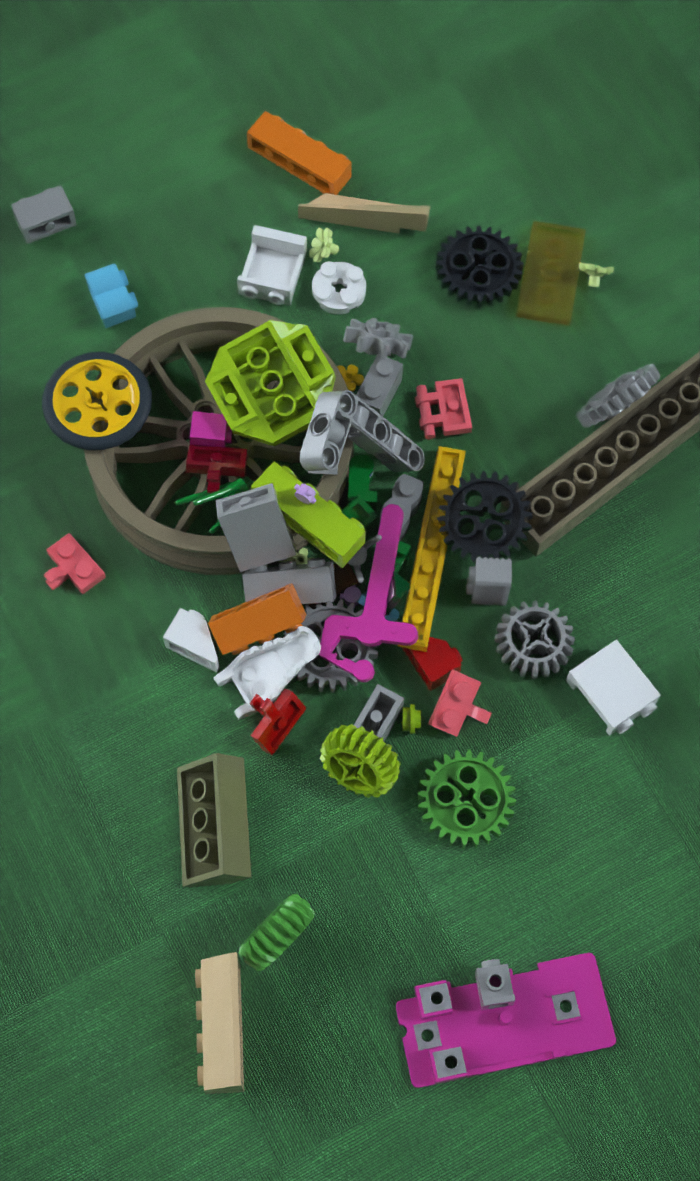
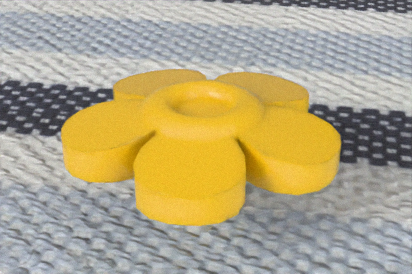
(351, 376)

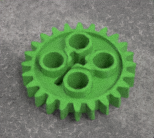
(487, 782)

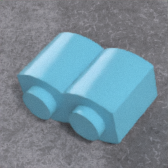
(111, 295)

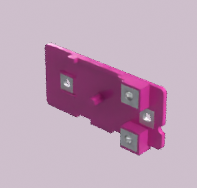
(510, 1035)

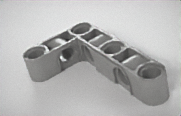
(346, 415)

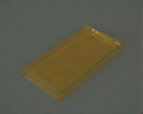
(551, 273)

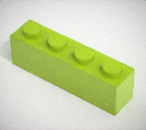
(317, 523)

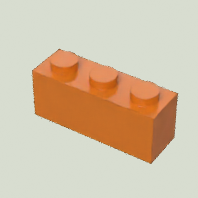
(257, 620)

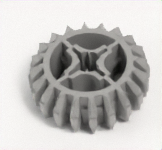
(518, 624)

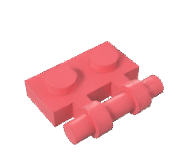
(452, 406)

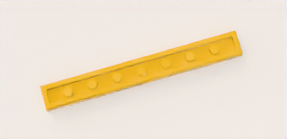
(431, 547)

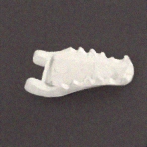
(269, 667)

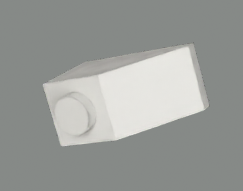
(192, 639)

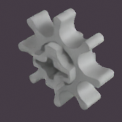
(378, 338)

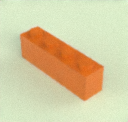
(299, 154)

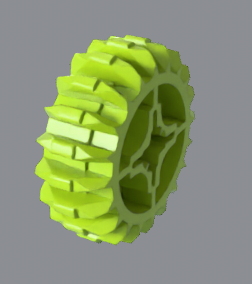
(360, 760)

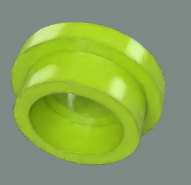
(411, 718)

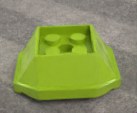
(266, 355)

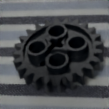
(462, 252)
(492, 493)

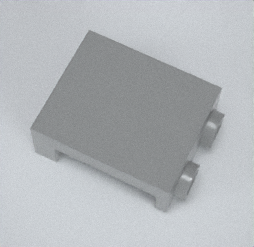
(255, 527)

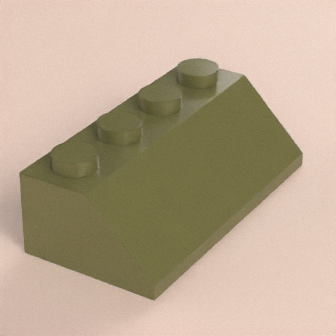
(213, 821)

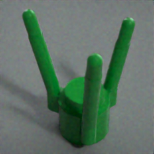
(226, 490)

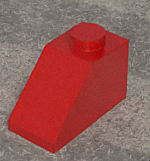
(436, 663)

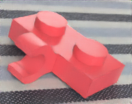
(74, 564)
(456, 704)

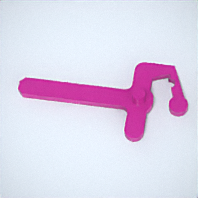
(371, 626)

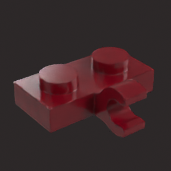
(216, 462)

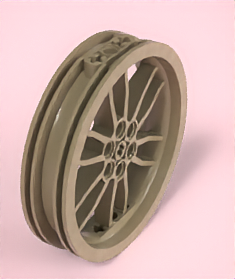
(150, 350)

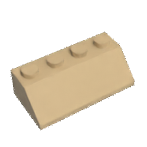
(221, 1024)

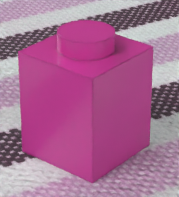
(209, 430)

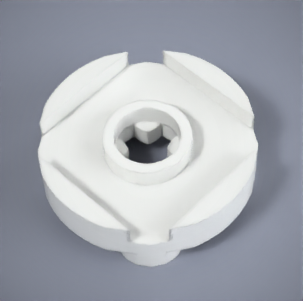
(339, 273)

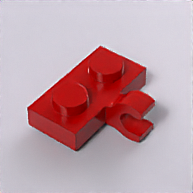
(277, 719)

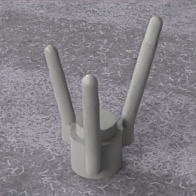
(361, 555)

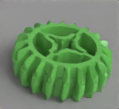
(276, 932)

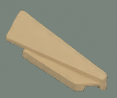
(365, 213)

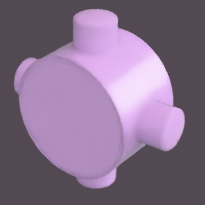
(305, 493)
(351, 595)

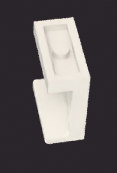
(272, 265)
(615, 687)

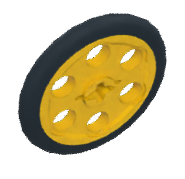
(73, 373)

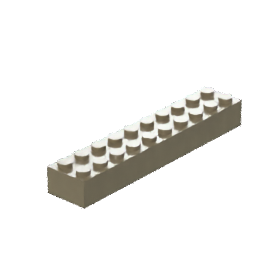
(612, 457)

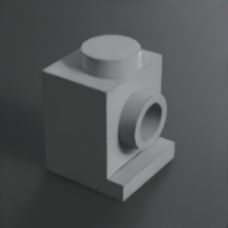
(491, 996)

